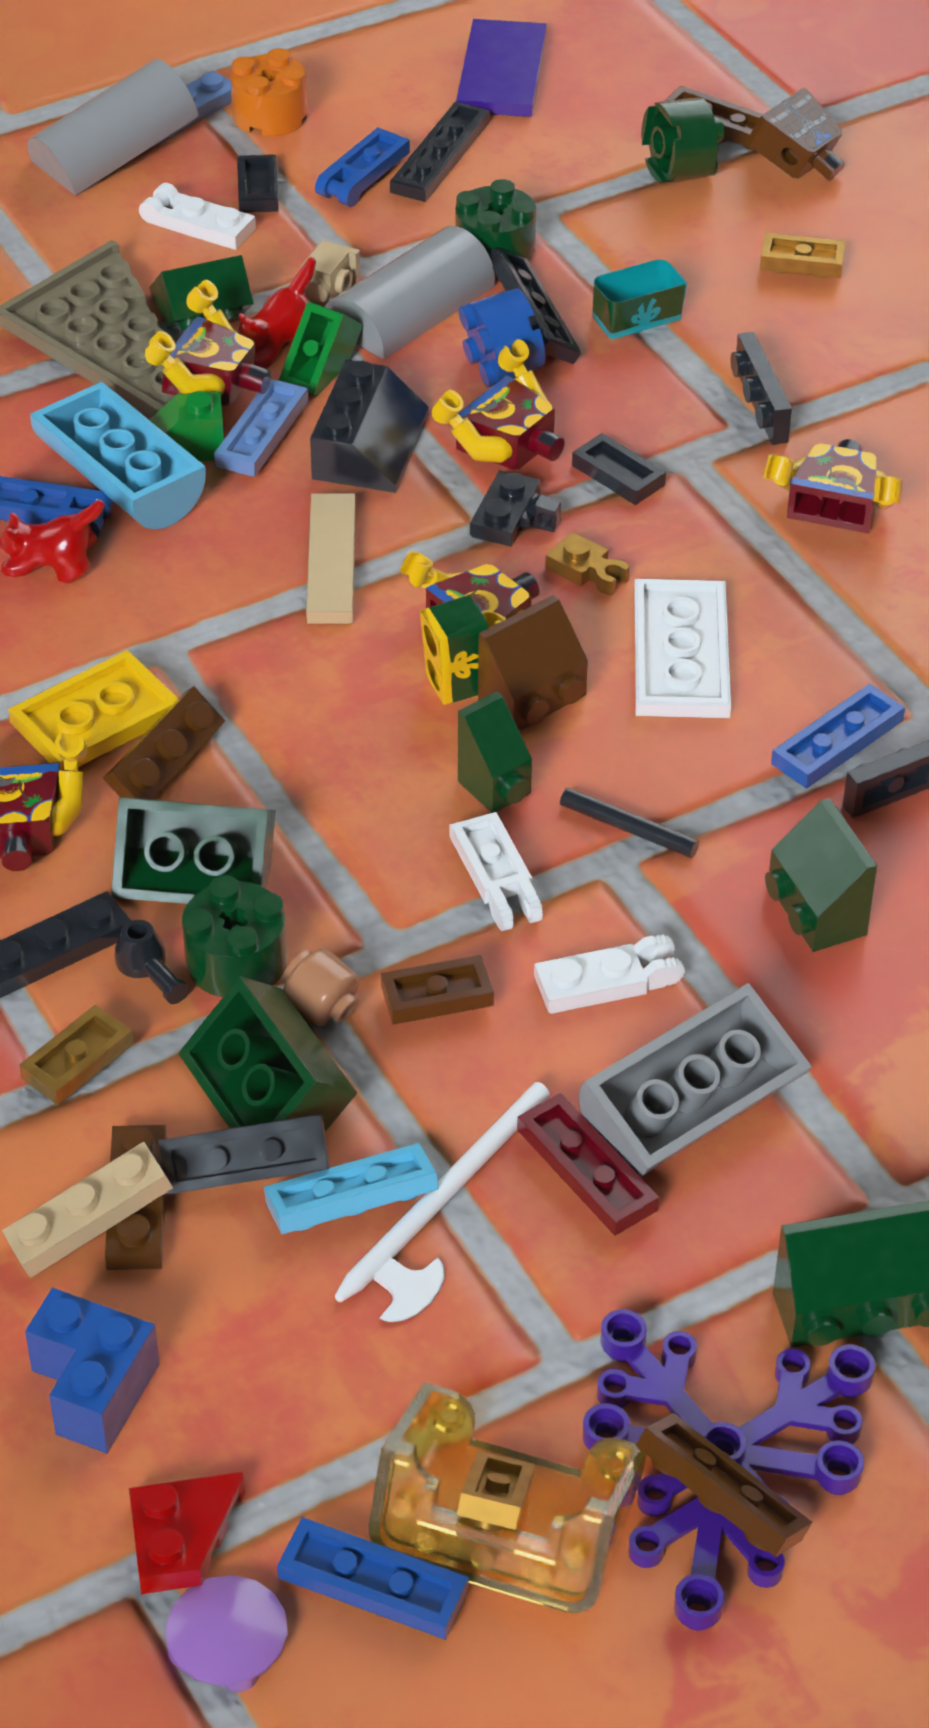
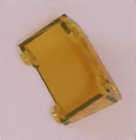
(565, 1528)

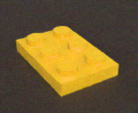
(102, 704)

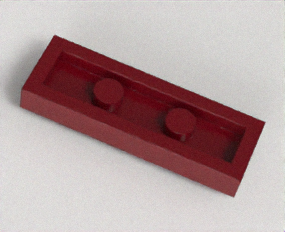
(588, 1164)

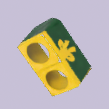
(452, 647)

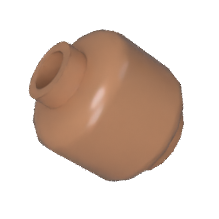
(321, 987)

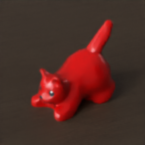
(278, 317)
(57, 544)

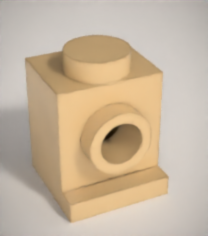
(334, 272)

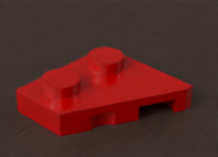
(180, 1528)

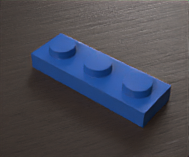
(837, 735)
(373, 1578)

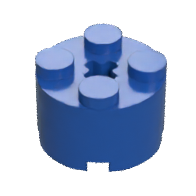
(499, 323)

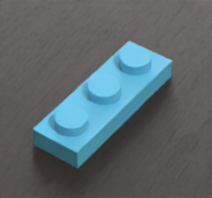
(350, 1188)

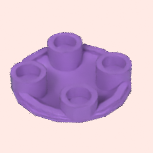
(226, 1631)

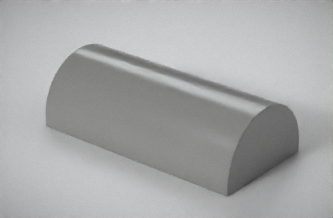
(113, 127)
(417, 290)
(691, 1080)

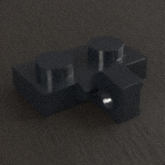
(511, 504)

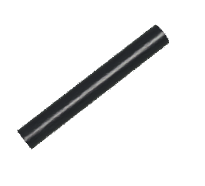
(629, 822)

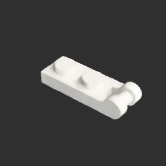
(197, 217)

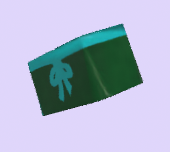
(638, 298)

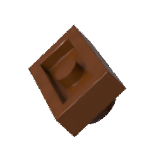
(437, 989)

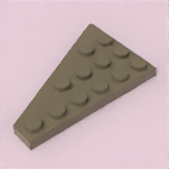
(95, 325)

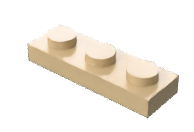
(87, 1209)

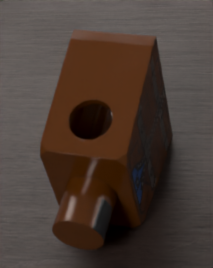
(798, 137)

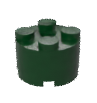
(681, 139)
(499, 217)
(234, 933)

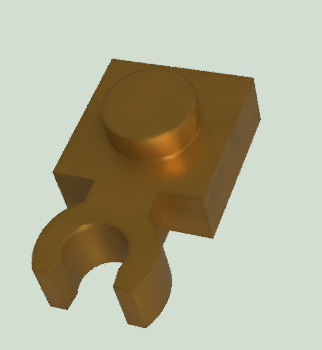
(584, 560)

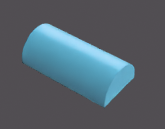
(123, 455)

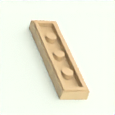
(331, 559)

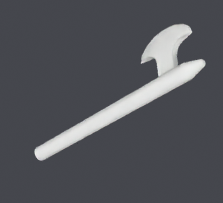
(417, 1288)

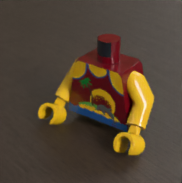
(208, 354)
(508, 420)
(834, 485)
(489, 587)
(39, 805)

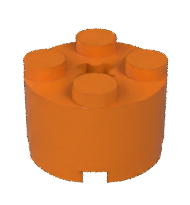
(269, 93)

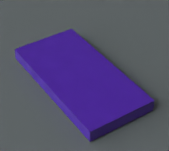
(502, 66)

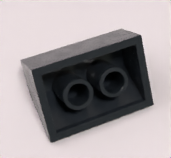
(367, 428)

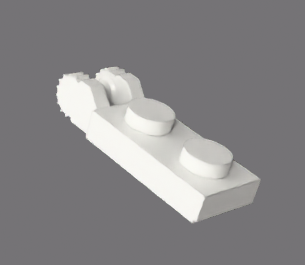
(495, 868)
(608, 974)

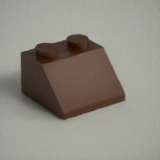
(533, 662)

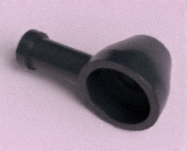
(143, 955)

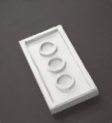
(681, 648)

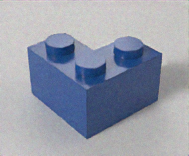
(99, 1364)

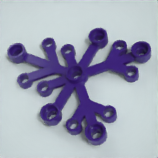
(793, 1408)

